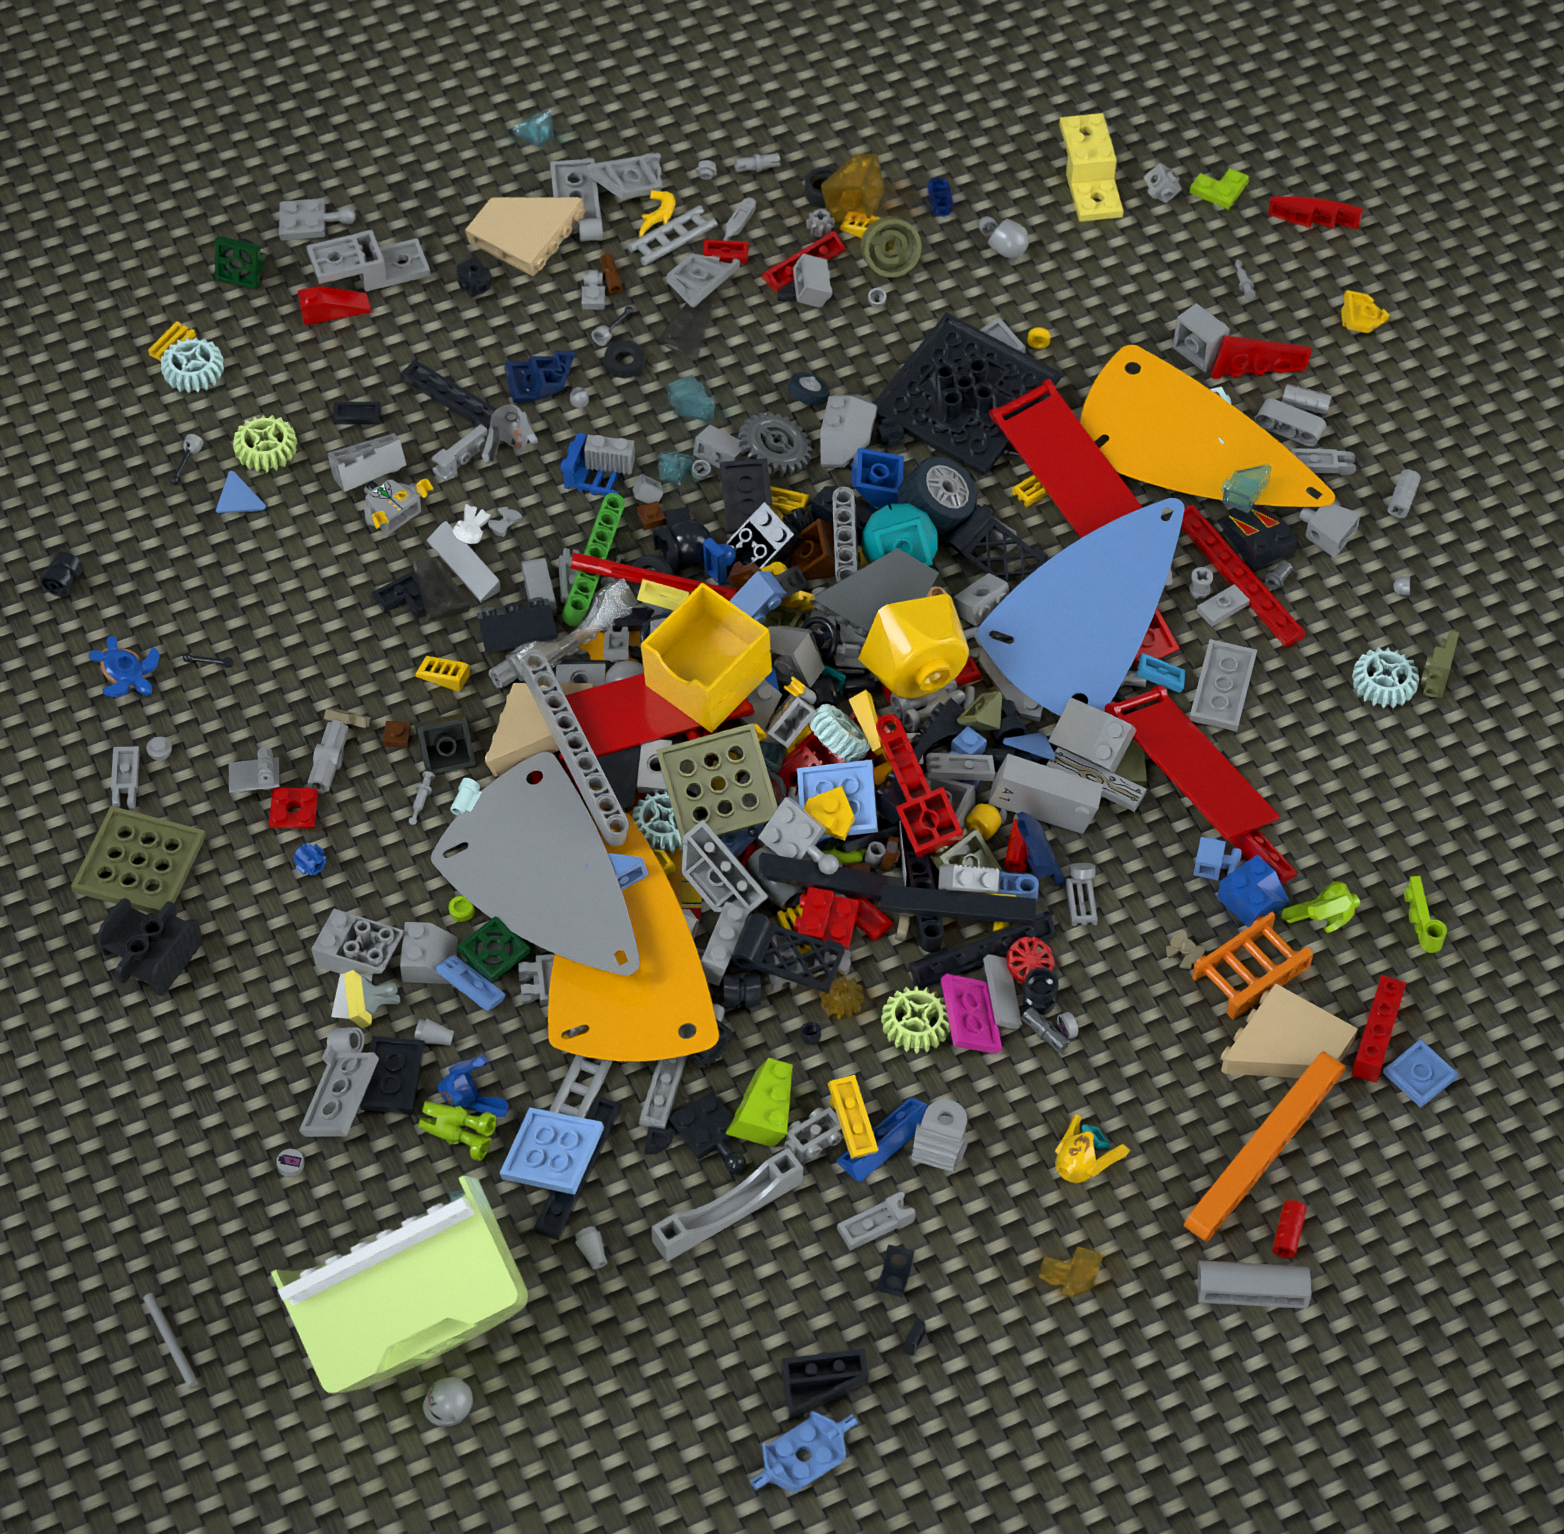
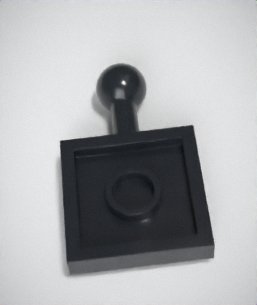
(704, 1128)

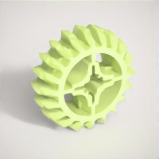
(266, 449)
(915, 1028)

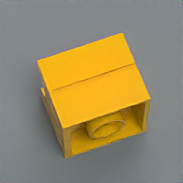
(706, 657)

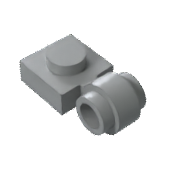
(593, 291)

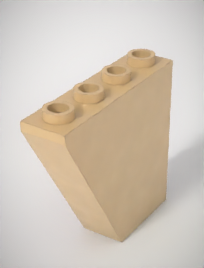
(525, 228)
(523, 729)
(1286, 1037)

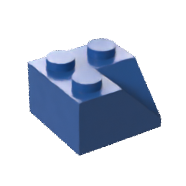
(877, 476)
(1252, 891)

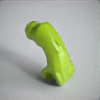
(845, 857)

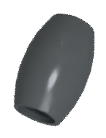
(778, 893)

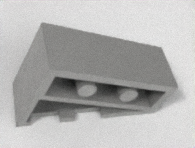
(366, 461)

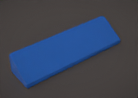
(889, 1137)

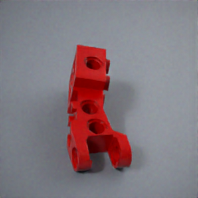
(926, 814)

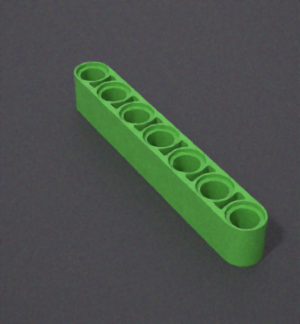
(597, 546)

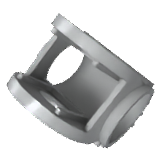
(941, 1139)

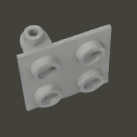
(255, 773)

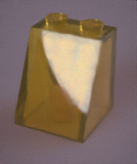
(854, 189)

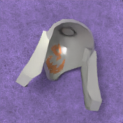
(507, 423)

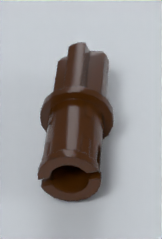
(611, 273)

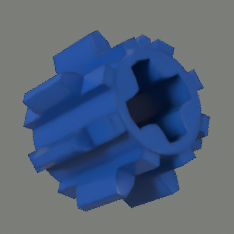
(309, 859)

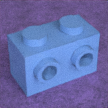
(759, 595)

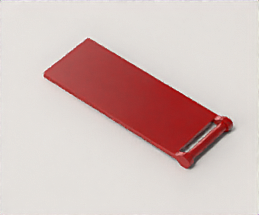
(1066, 460)
(631, 715)
(1195, 764)

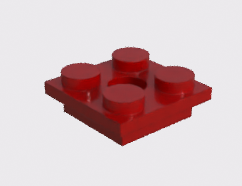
(288, 798)

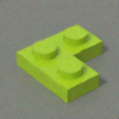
(1220, 192)

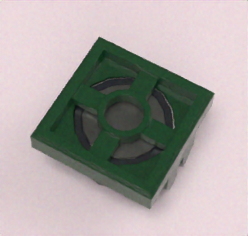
(237, 260)
(495, 949)

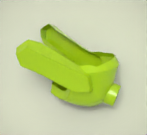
(1333, 904)

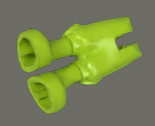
(449, 1127)

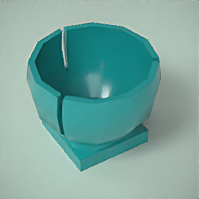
(900, 528)

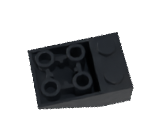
(765, 538)

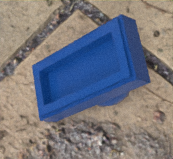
(717, 559)

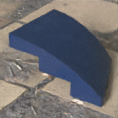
(539, 376)
(1038, 849)

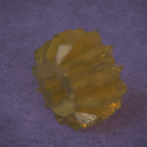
(843, 997)

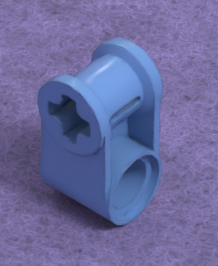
(1015, 884)

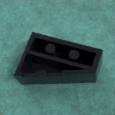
(821, 1378)

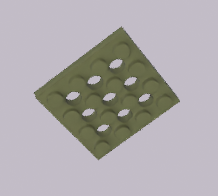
(719, 745)
(142, 827)

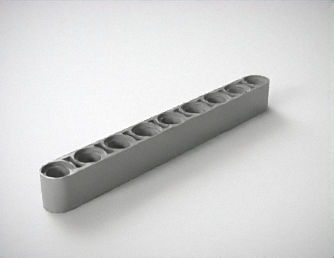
(575, 757)

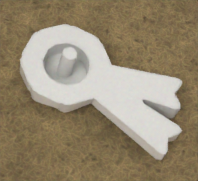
(469, 529)

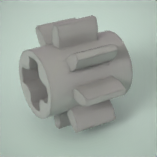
(820, 223)

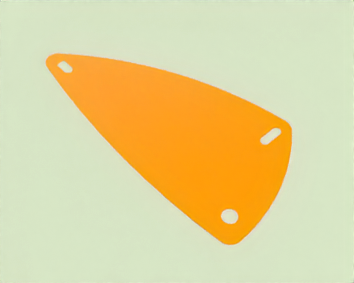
(1168, 431)
(638, 1012)

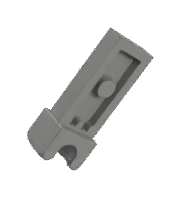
(460, 453)
(876, 1221)

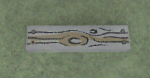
(1114, 787)

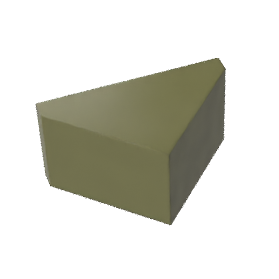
(983, 713)

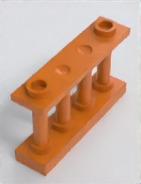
(1277, 974)

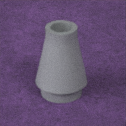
(433, 1033)
(591, 1245)

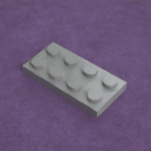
(1223, 685)

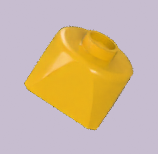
(916, 646)

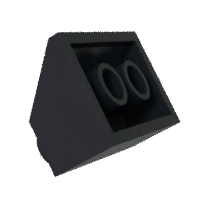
(823, 508)
(516, 624)

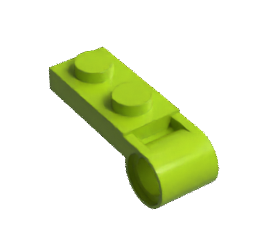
(1420, 917)

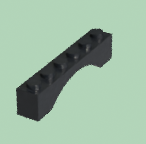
(937, 730)

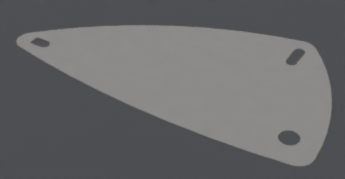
(531, 870)

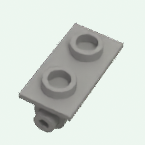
(848, 655)

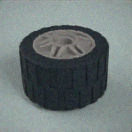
(940, 491)

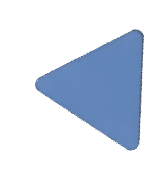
(238, 497)
(1034, 743)

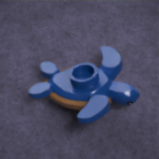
(125, 668)

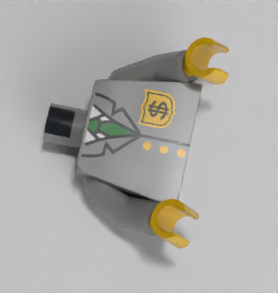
(393, 503)
(790, 716)

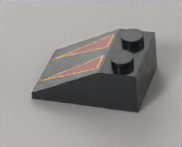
(1259, 537)

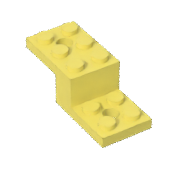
(1091, 167)

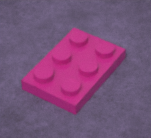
(970, 1014)

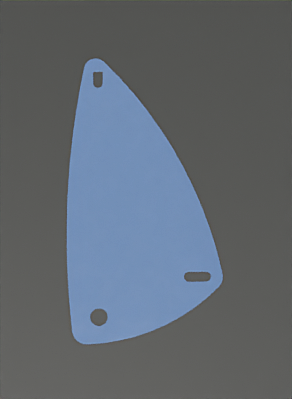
(1085, 610)

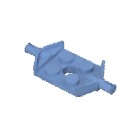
(817, 1436)

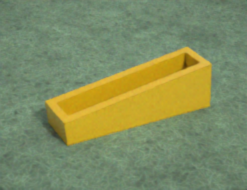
(866, 715)

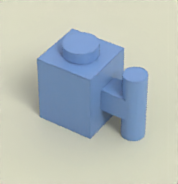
(968, 743)
(1212, 858)

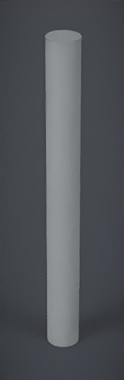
(170, 1340)

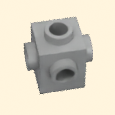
(1162, 183)

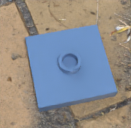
(1420, 1073)

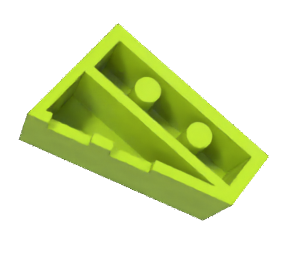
(765, 1105)

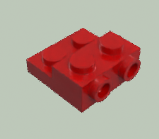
(1157, 640)
(827, 916)

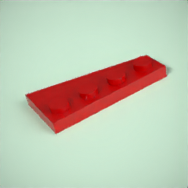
(1256, 356)

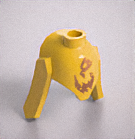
(1077, 1157)

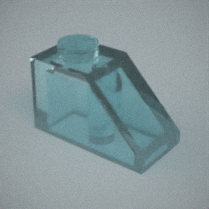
(1245, 487)

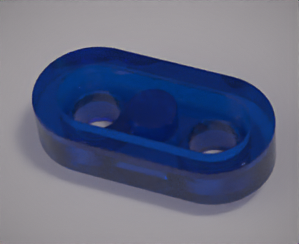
(940, 197)

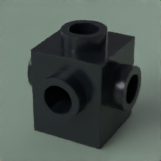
(473, 277)

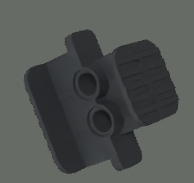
(161, 954)

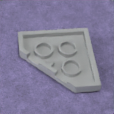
(1025, 705)

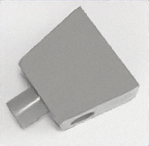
(1330, 527)

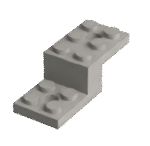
(363, 256)

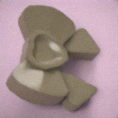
(1181, 943)

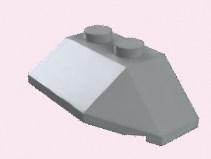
(845, 428)
(717, 871)

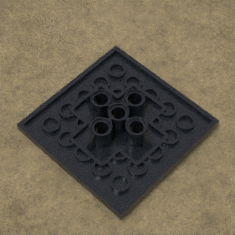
(951, 386)

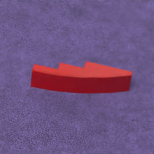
(1319, 211)

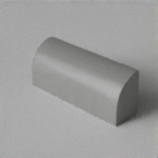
(1254, 1284)

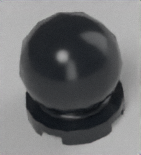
(681, 543)

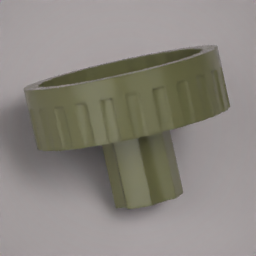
(874, 245)

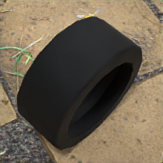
(814, 177)

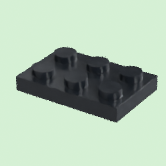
(744, 489)
(395, 1076)

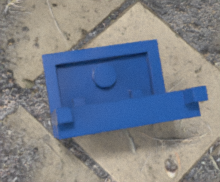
(576, 474)

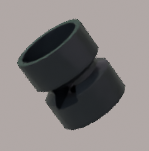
(62, 574)
(1011, 723)
(1040, 990)
(742, 991)

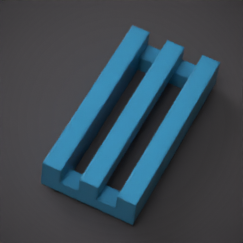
(1161, 672)

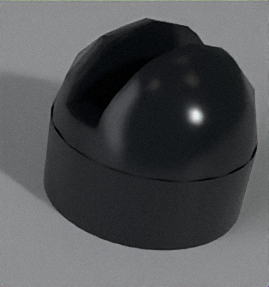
(810, 1033)

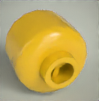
(985, 819)

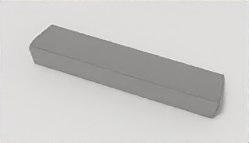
(464, 562)

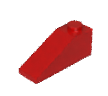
(328, 303)

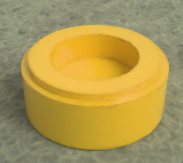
(1039, 338)

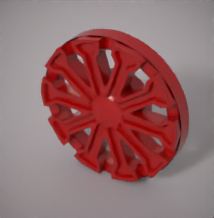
(1028, 958)

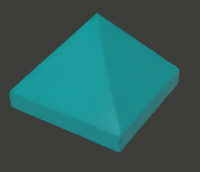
(836, 676)
(1099, 1140)

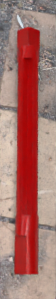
(634, 574)

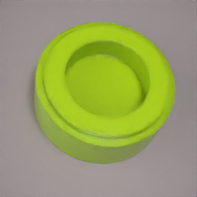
(461, 909)

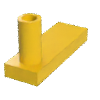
(852, 1116)

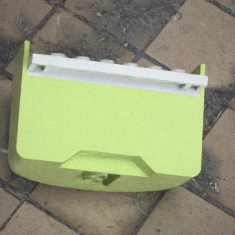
(405, 1294)

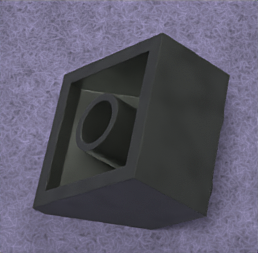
(445, 743)

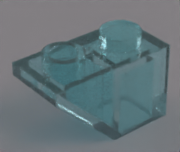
(690, 399)

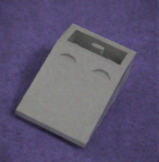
(354, 944)

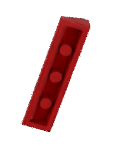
(783, 273)
(1256, 843)

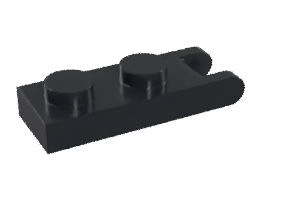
(862, 841)

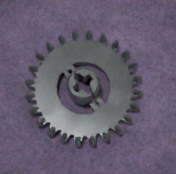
(775, 448)

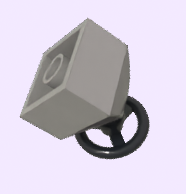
(798, 651)

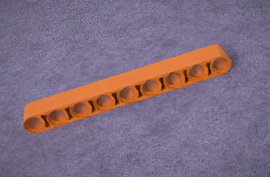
(1264, 1146)

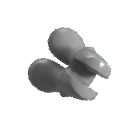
(906, 708)

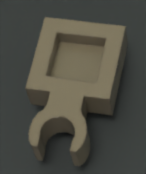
(347, 717)

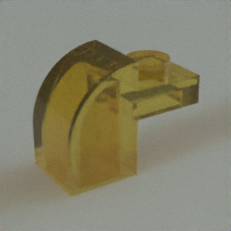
(1075, 1277)

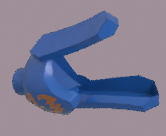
(460, 1089)

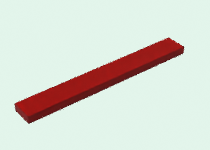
(1238, 573)

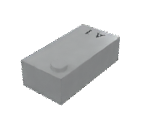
(1045, 793)

